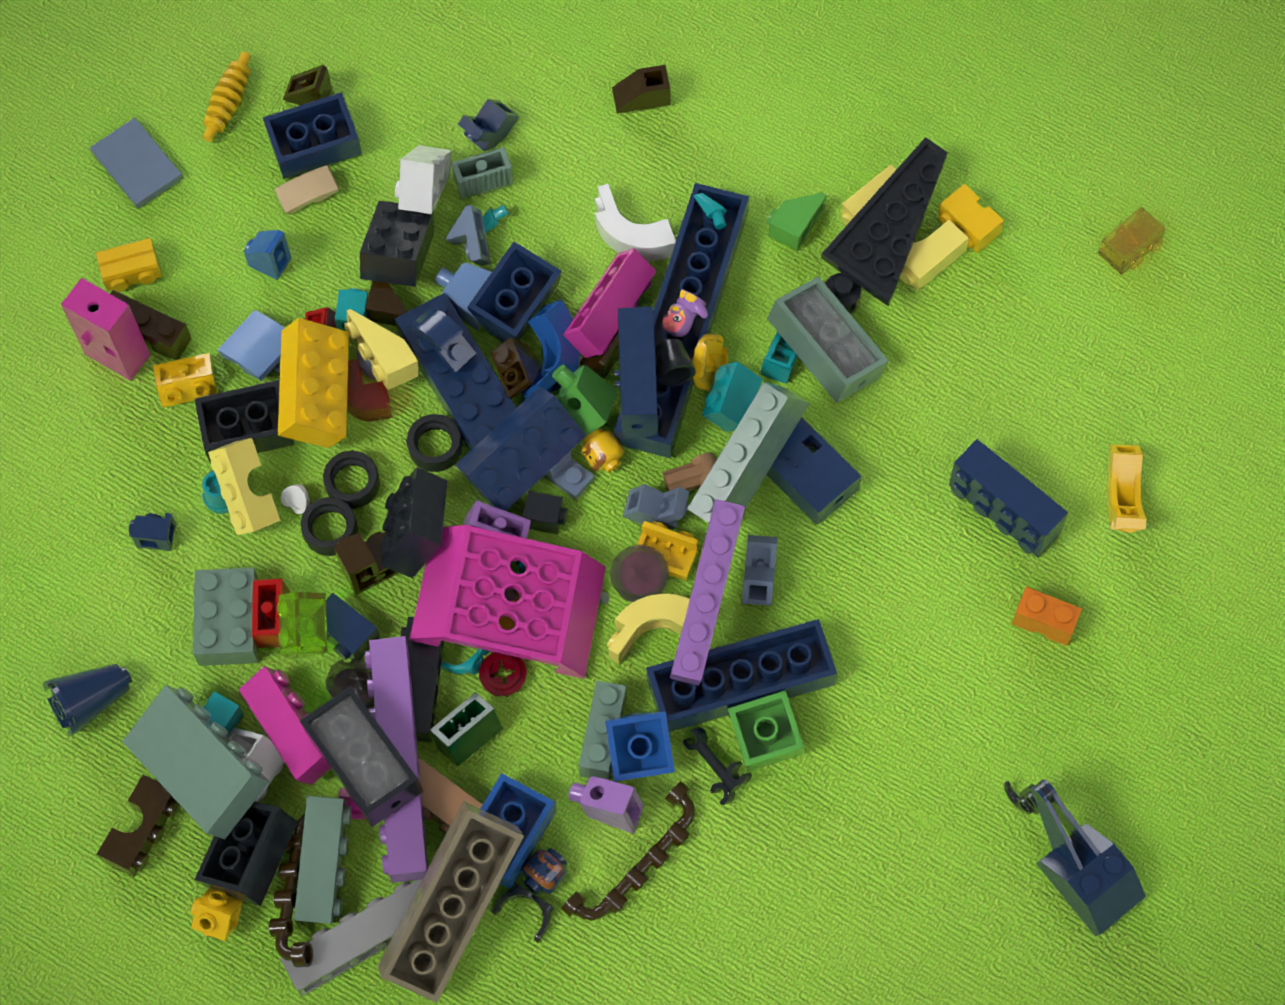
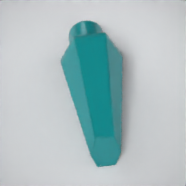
(712, 209)
(492, 217)

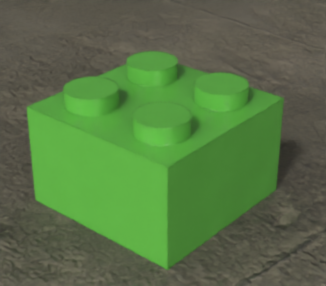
(766, 731)

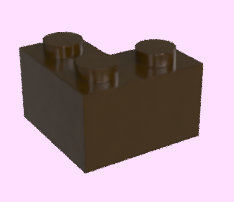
(362, 561)

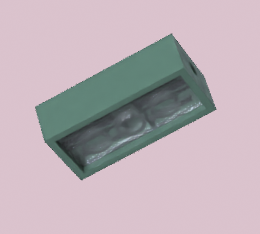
(827, 339)

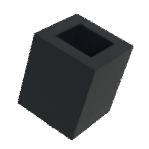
(545, 512)

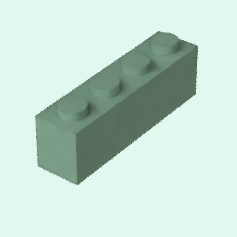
(322, 859)

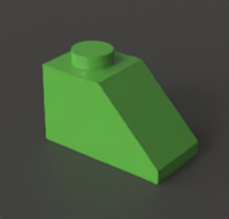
(795, 219)

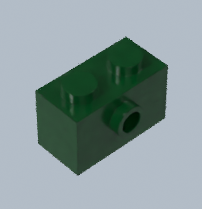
(466, 729)

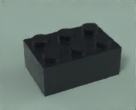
(396, 245)
(241, 415)
(413, 522)
(249, 854)

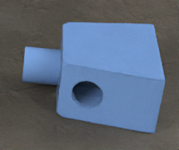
(462, 289)

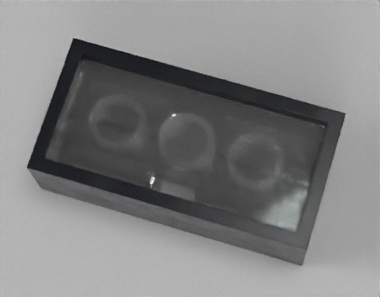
(361, 756)

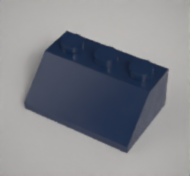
(514, 293)

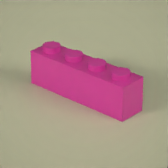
(618, 288)
(279, 714)

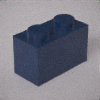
(348, 629)

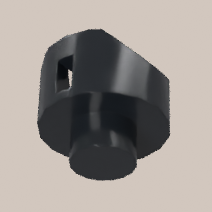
(845, 291)

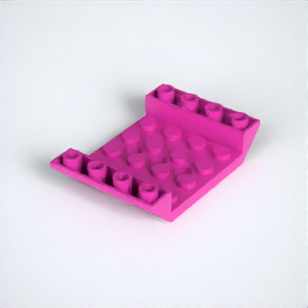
(466, 598)

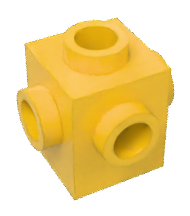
(216, 914)

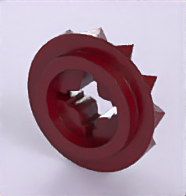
(490, 668)

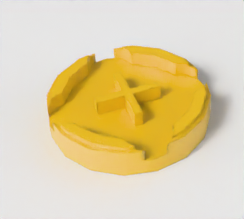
(707, 359)

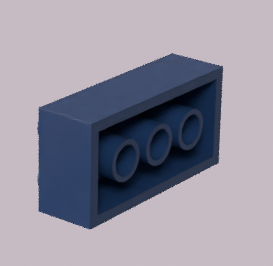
(521, 449)
(1007, 498)

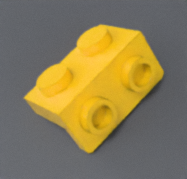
(677, 548)

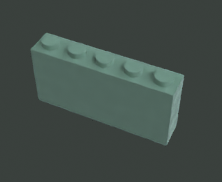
(750, 449)
(196, 761)

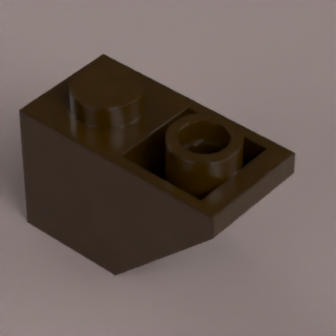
(642, 90)
(515, 365)

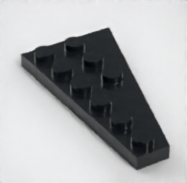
(882, 233)

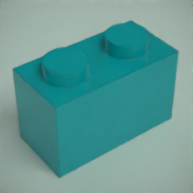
(731, 395)

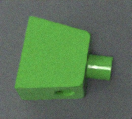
(585, 396)

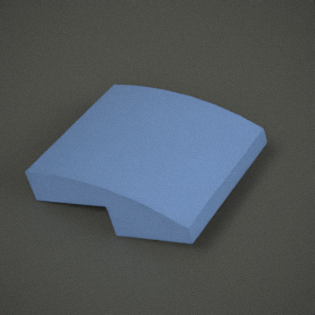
(254, 345)

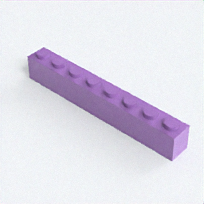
(395, 715)

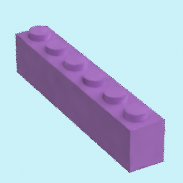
(707, 592)

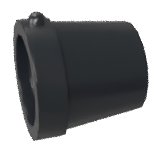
(674, 363)

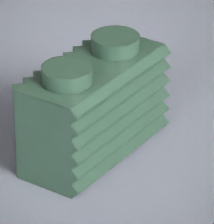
(482, 172)

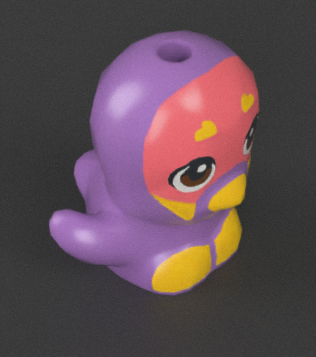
(682, 314)

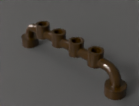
(636, 876)
(301, 952)

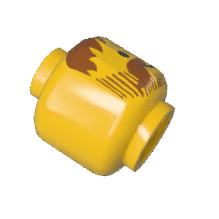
(602, 450)

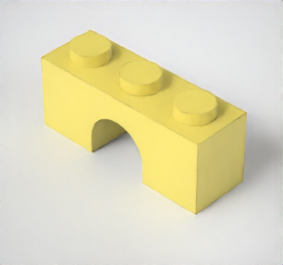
(232, 466)

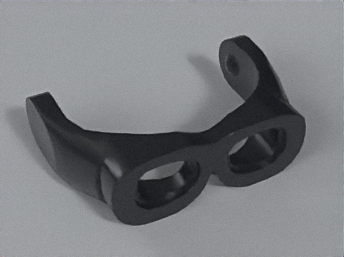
(520, 892)

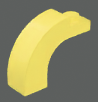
(645, 614)

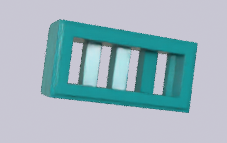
(776, 367)

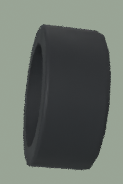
(428, 423)
(346, 459)
(318, 508)

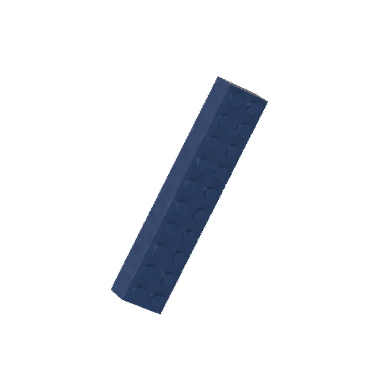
(701, 267)

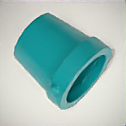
(212, 494)

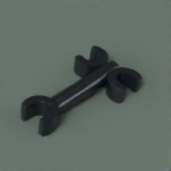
(729, 776)

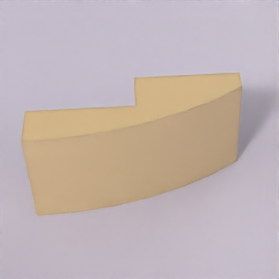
(307, 188)

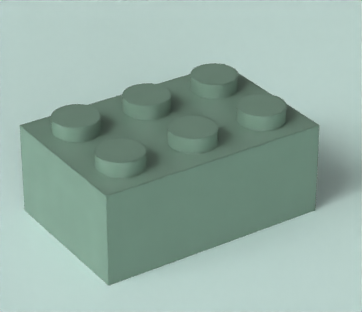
(224, 617)

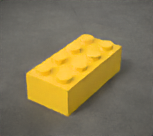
(313, 383)

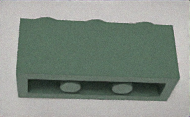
(607, 704)

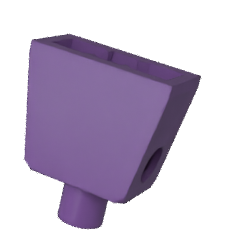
(609, 802)

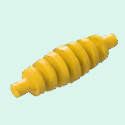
(226, 96)

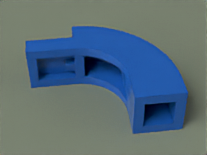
(550, 326)

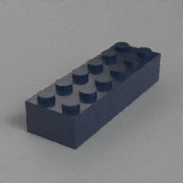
(473, 393)
(743, 672)

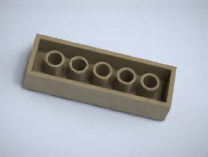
(450, 902)

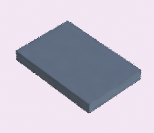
(136, 163)

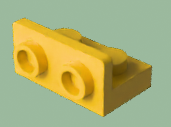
(184, 379)

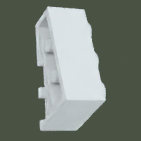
(422, 178)

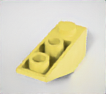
(387, 352)

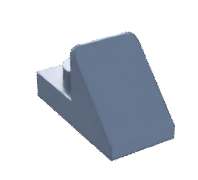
(471, 229)
(570, 477)

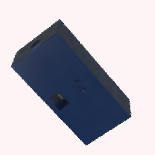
(637, 372)
(813, 473)

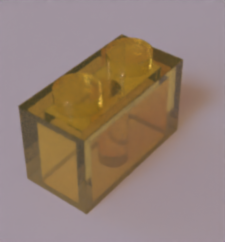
(1132, 241)

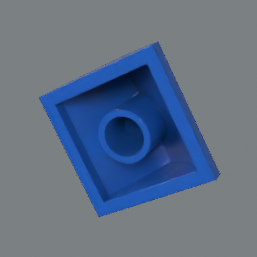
(639, 745)

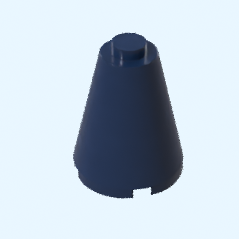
(86, 694)

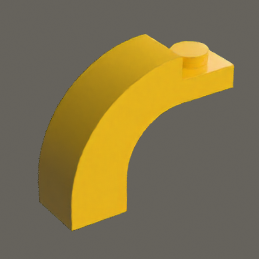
(1124, 488)

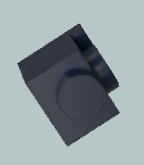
(153, 531)

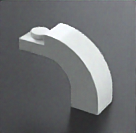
(651, 240)

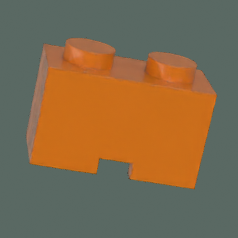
(1046, 616)

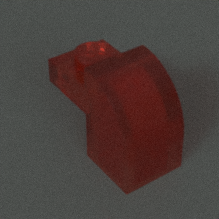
(366, 401)

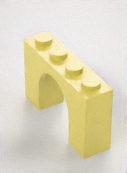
(926, 256)

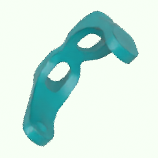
(470, 666)

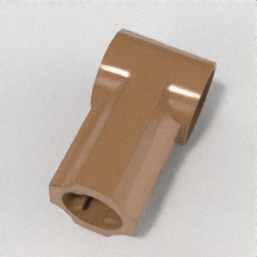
(690, 475)

